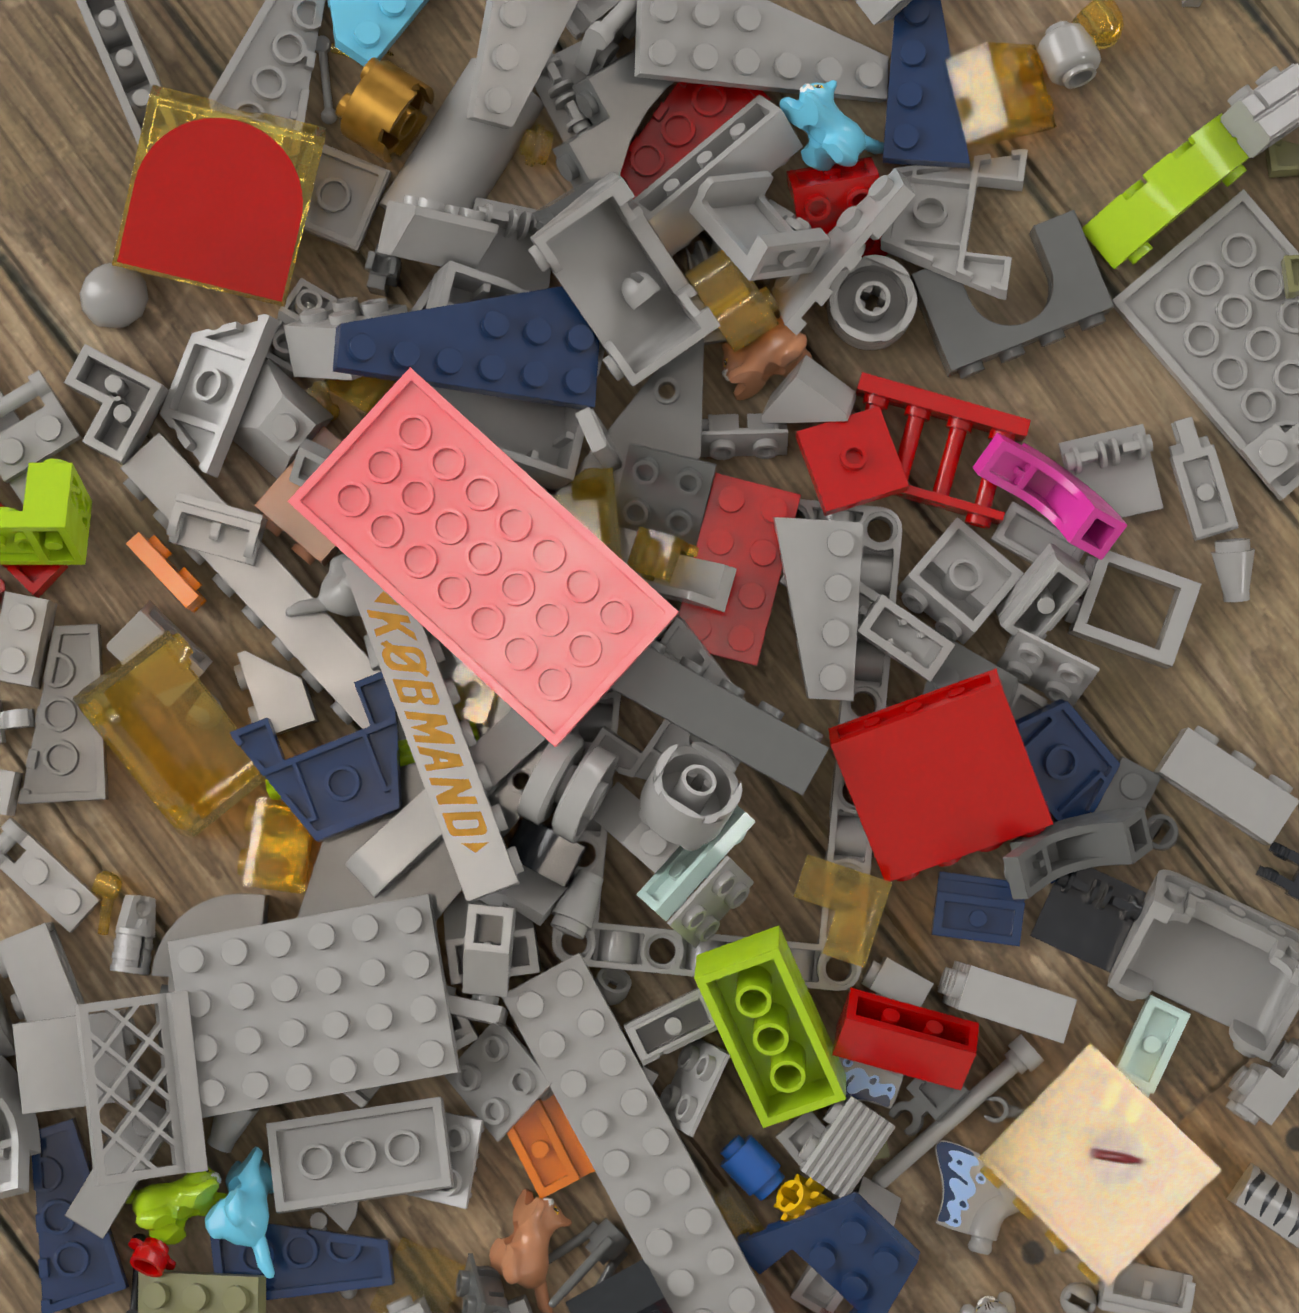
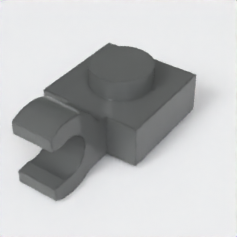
(383, 271)

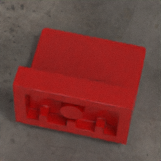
(825, 195)

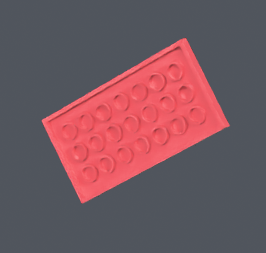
(483, 557)

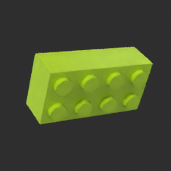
(770, 1026)

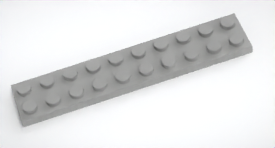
(633, 1143)

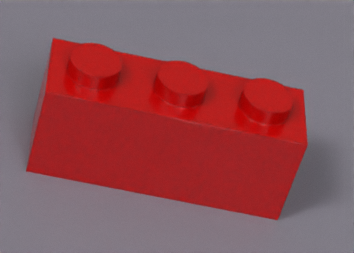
(906, 1039)

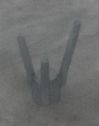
(604, 1244)

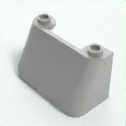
(592, 252)
(1213, 960)

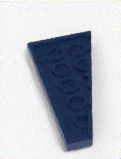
(501, 346)

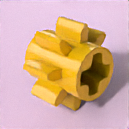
(798, 1196)

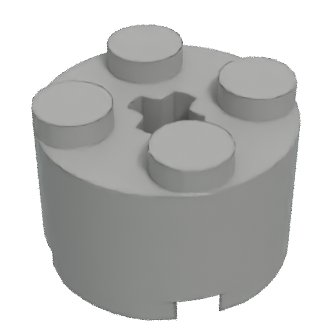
(895, 294)
(690, 794)

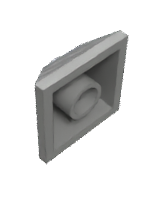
(278, 420)

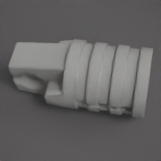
(134, 935)

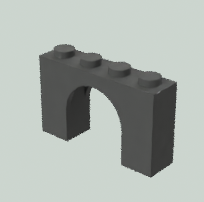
(1074, 299)

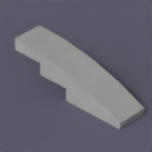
(899, 633)

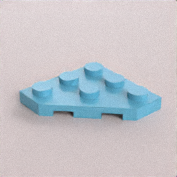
(370, 26)

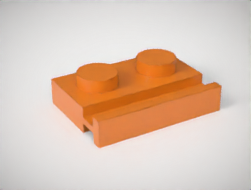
(179, 582)
(549, 1148)

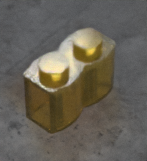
(733, 300)

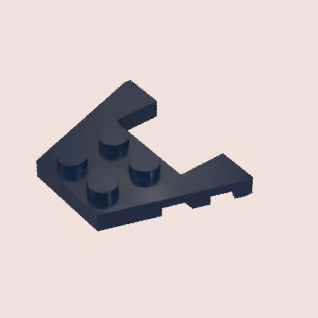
(1067, 759)
(341, 780)
(846, 1246)

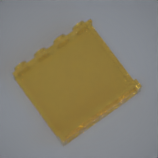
(1090, 1203)

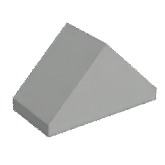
(809, 396)

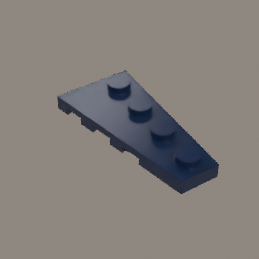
(921, 104)
(72, 1260)
(311, 1261)

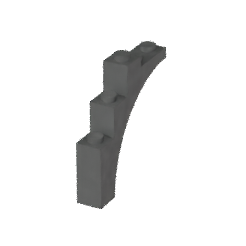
(616, 107)

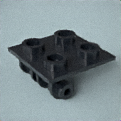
(1089, 916)

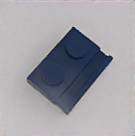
(977, 909)

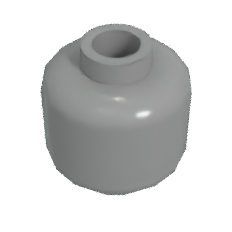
(1069, 54)

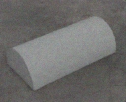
(458, 155)

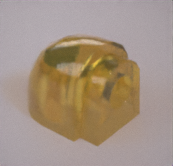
(1102, 22)

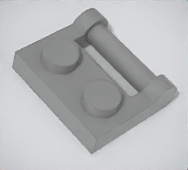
(603, 37)
(38, 434)

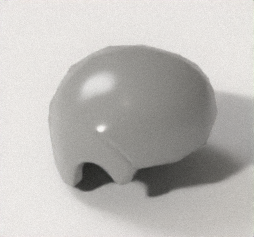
(113, 296)

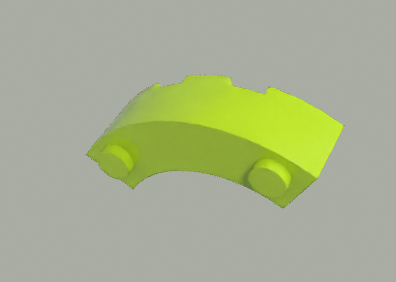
(1171, 188)

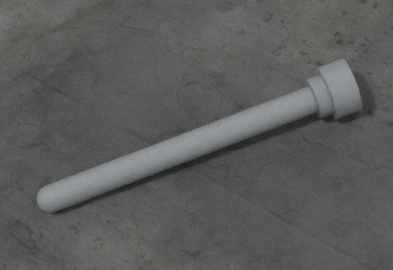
(1018, 1059)

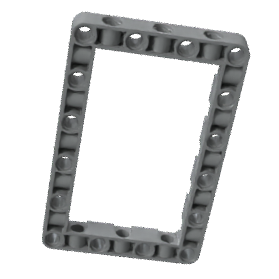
(628, 946)

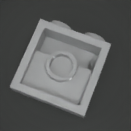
(959, 582)
(1263, 1091)

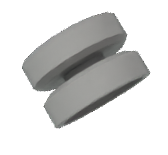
(570, 785)

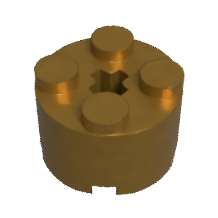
(384, 109)

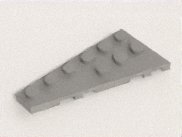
(752, 48)
(512, 54)
(274, 61)

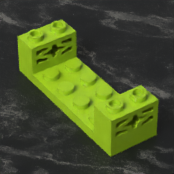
(53, 518)

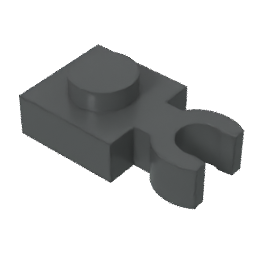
(930, 1099)

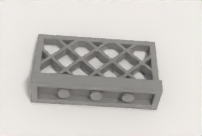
(179, 1082)

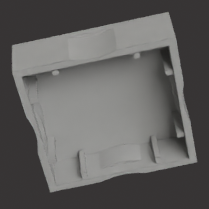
(534, 435)

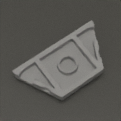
(215, 387)

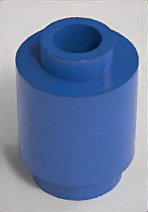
(751, 1166)

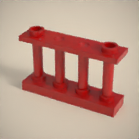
(960, 419)

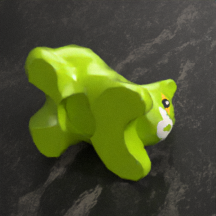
(168, 1206)

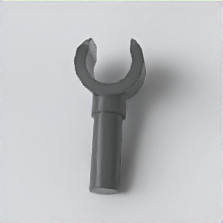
(1010, 1111)

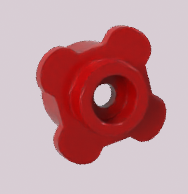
(150, 1256)

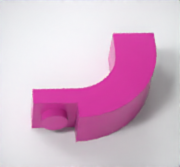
(1054, 492)

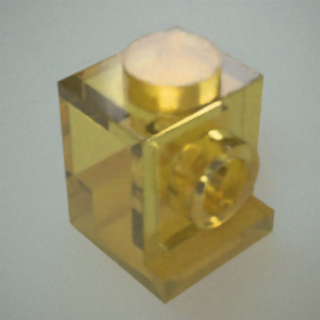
(474, 709)

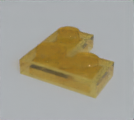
(856, 902)

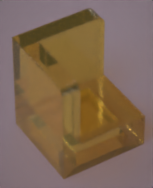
(657, 553)

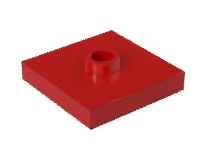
(852, 461)

